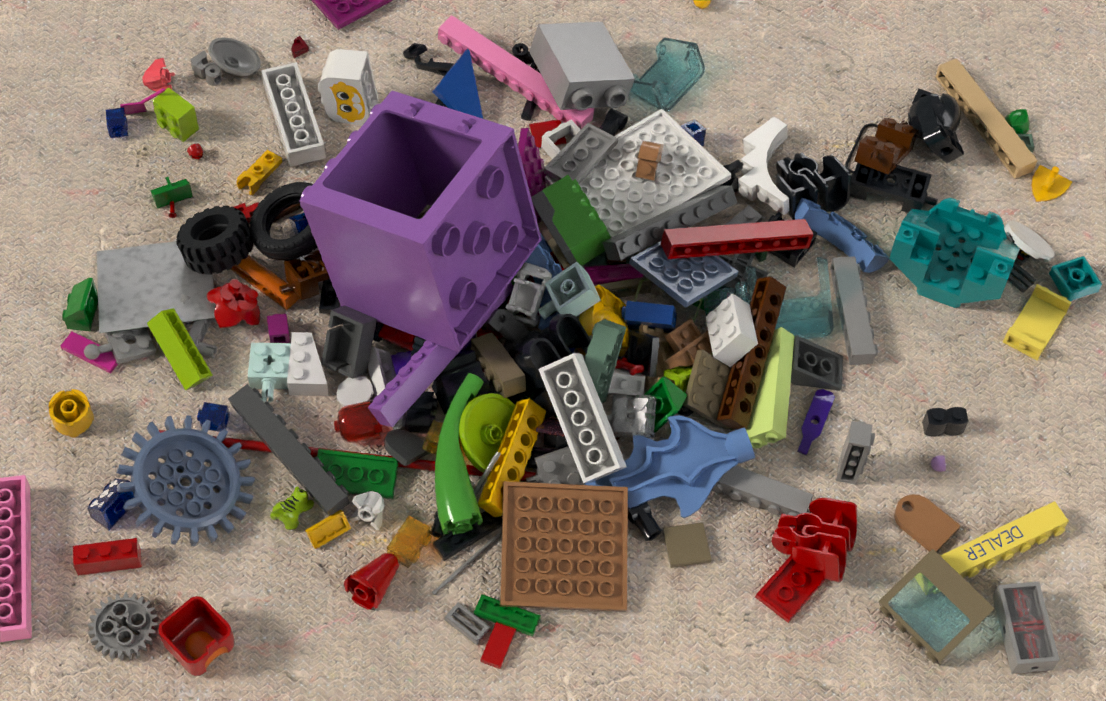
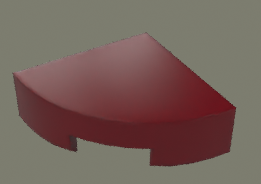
(299, 47)

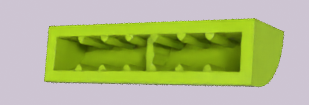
(179, 348)

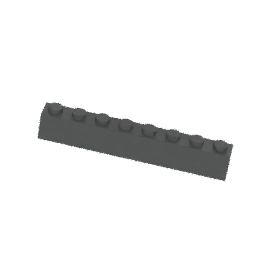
(681, 216)
(289, 451)

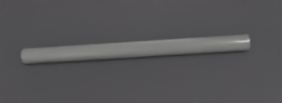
(486, 473)

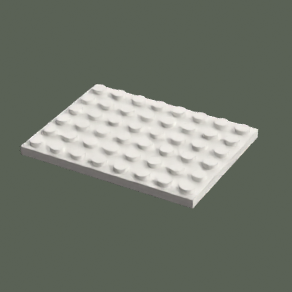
(680, 176)

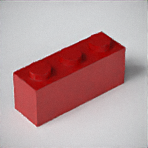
(107, 556)

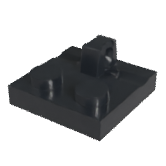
(643, 351)

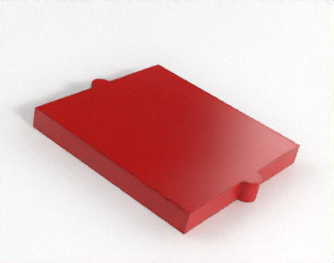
(541, 128)

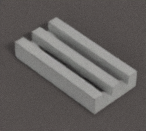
(480, 634)

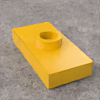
(328, 529)

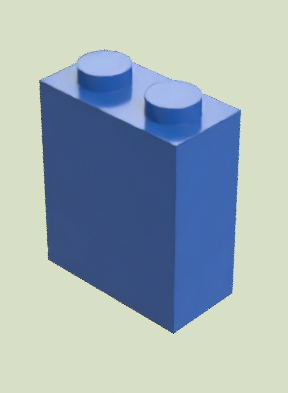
(649, 314)

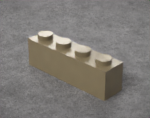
(498, 365)

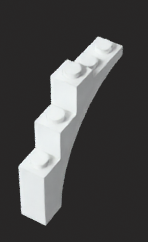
(759, 149)

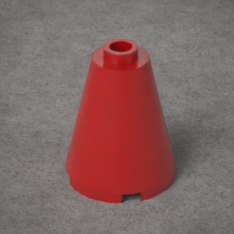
(372, 581)

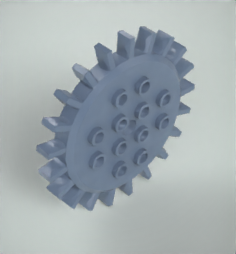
(172, 448)

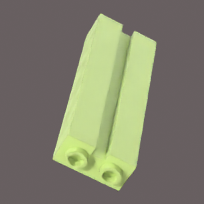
(771, 403)

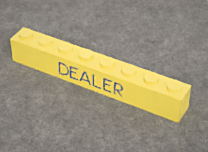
(1007, 540)

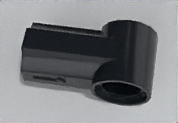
(614, 121)
(644, 521)

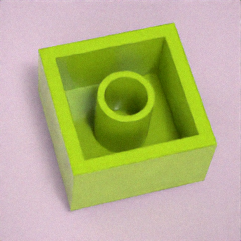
(175, 114)

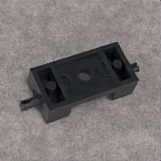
(909, 186)

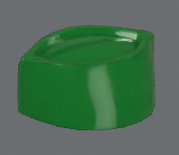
(1019, 121)

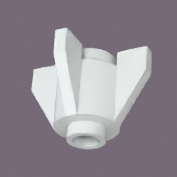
(369, 508)

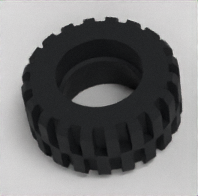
(215, 240)

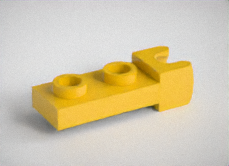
(259, 171)

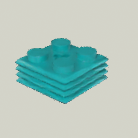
(1075, 278)

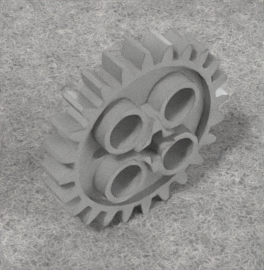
(134, 611)

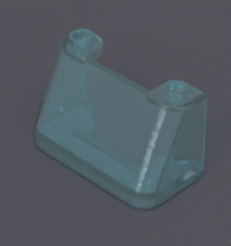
(672, 75)

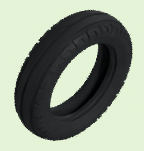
(265, 214)

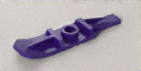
(817, 411)

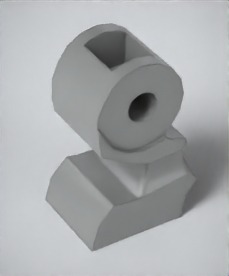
(206, 70)

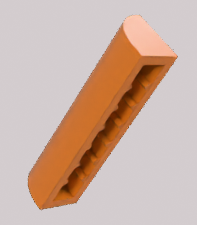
(265, 281)

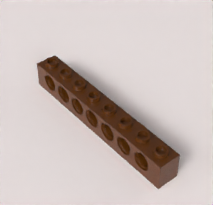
(747, 372)

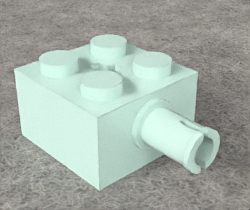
(570, 292)
(268, 367)

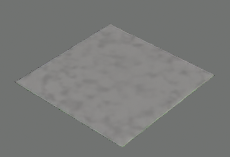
(145, 281)

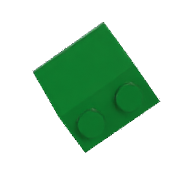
(81, 306)

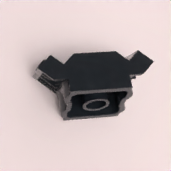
(453, 375)

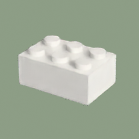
(731, 330)

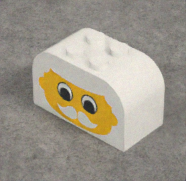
(348, 87)

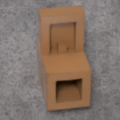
(649, 157)

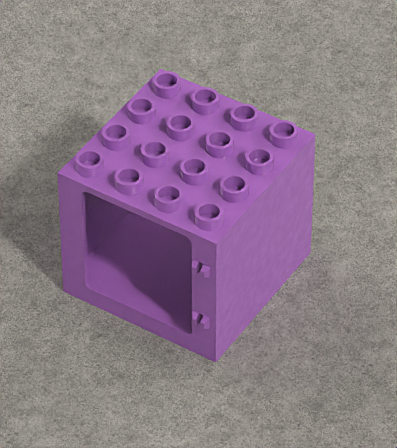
(432, 271)

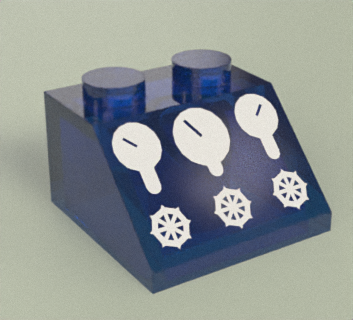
(109, 505)

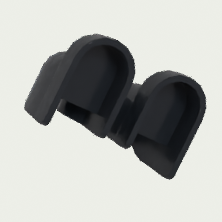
(801, 179)
(548, 346)

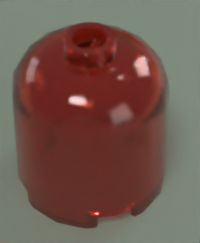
(357, 423)

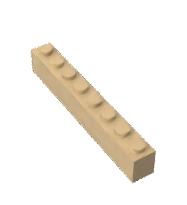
(986, 118)

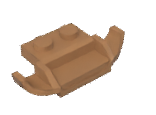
(686, 342)

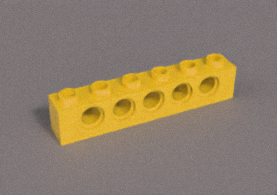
(515, 453)

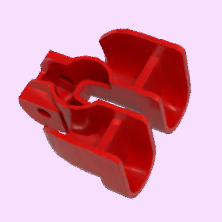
(819, 537)

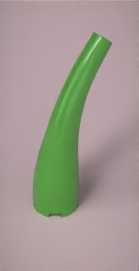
(453, 489)

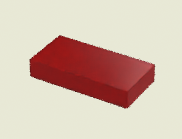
(498, 645)

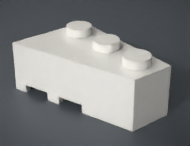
(305, 368)

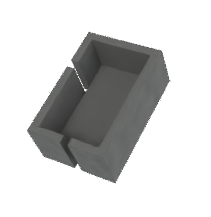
(348, 342)

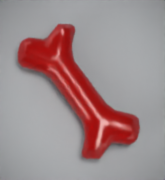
(633, 369)

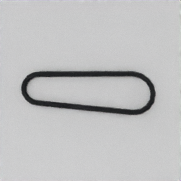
(857, 140)

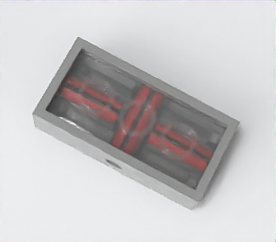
(1025, 627)

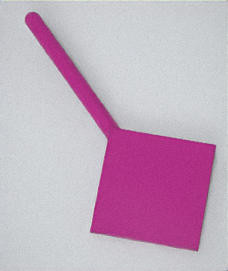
(138, 107)

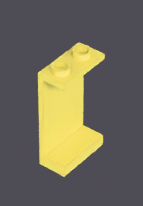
(1037, 322)

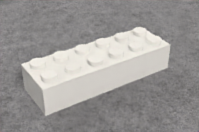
(293, 114)
(582, 418)

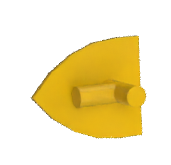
(1048, 184)

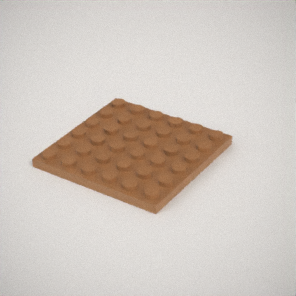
(564, 546)

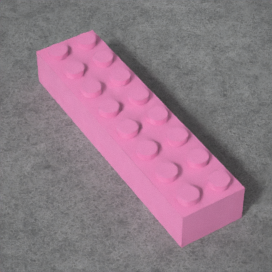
(15, 559)

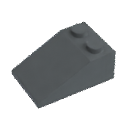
(816, 366)

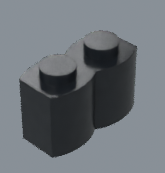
(420, 414)
(943, 421)

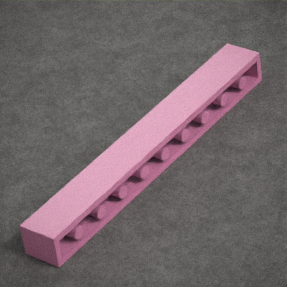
(507, 69)

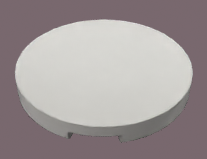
(1029, 241)

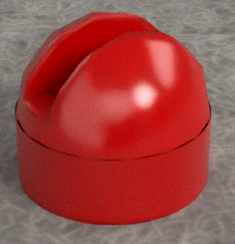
(195, 151)

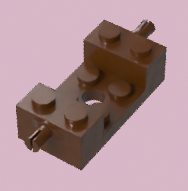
(888, 147)
(304, 275)

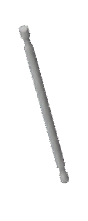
(467, 563)

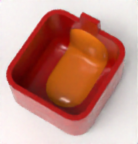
(196, 635)

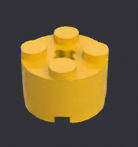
(70, 412)

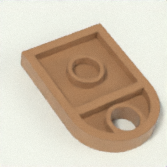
(925, 522)

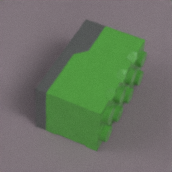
(571, 220)

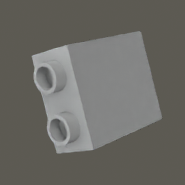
(581, 65)

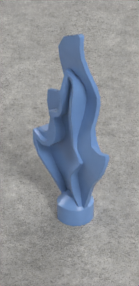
(680, 466)

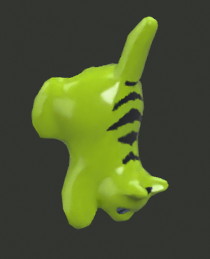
(290, 509)

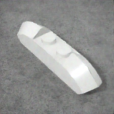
(382, 372)

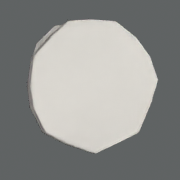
(354, 391)

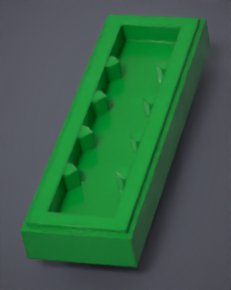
(514, 617)

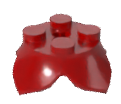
(234, 303)

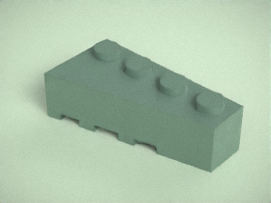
(603, 354)

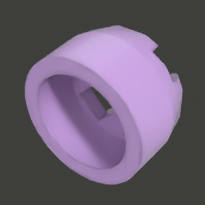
(938, 463)

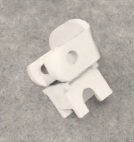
(528, 295)

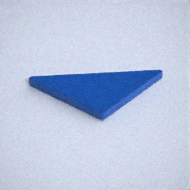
(459, 87)

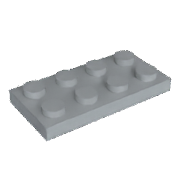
(581, 154)

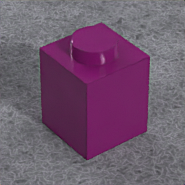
(278, 328)

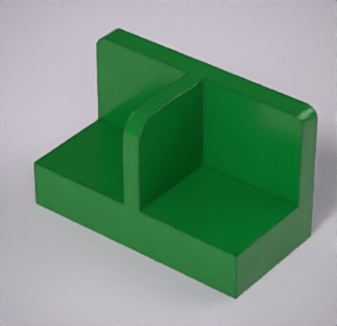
(171, 192)

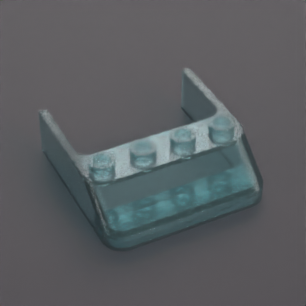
(805, 316)

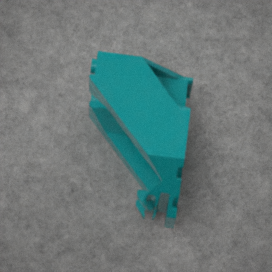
(942, 227)

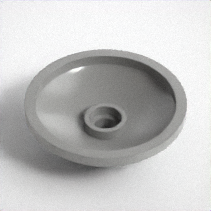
(234, 56)

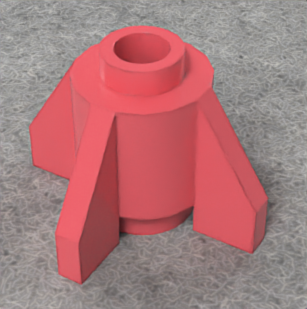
(157, 77)

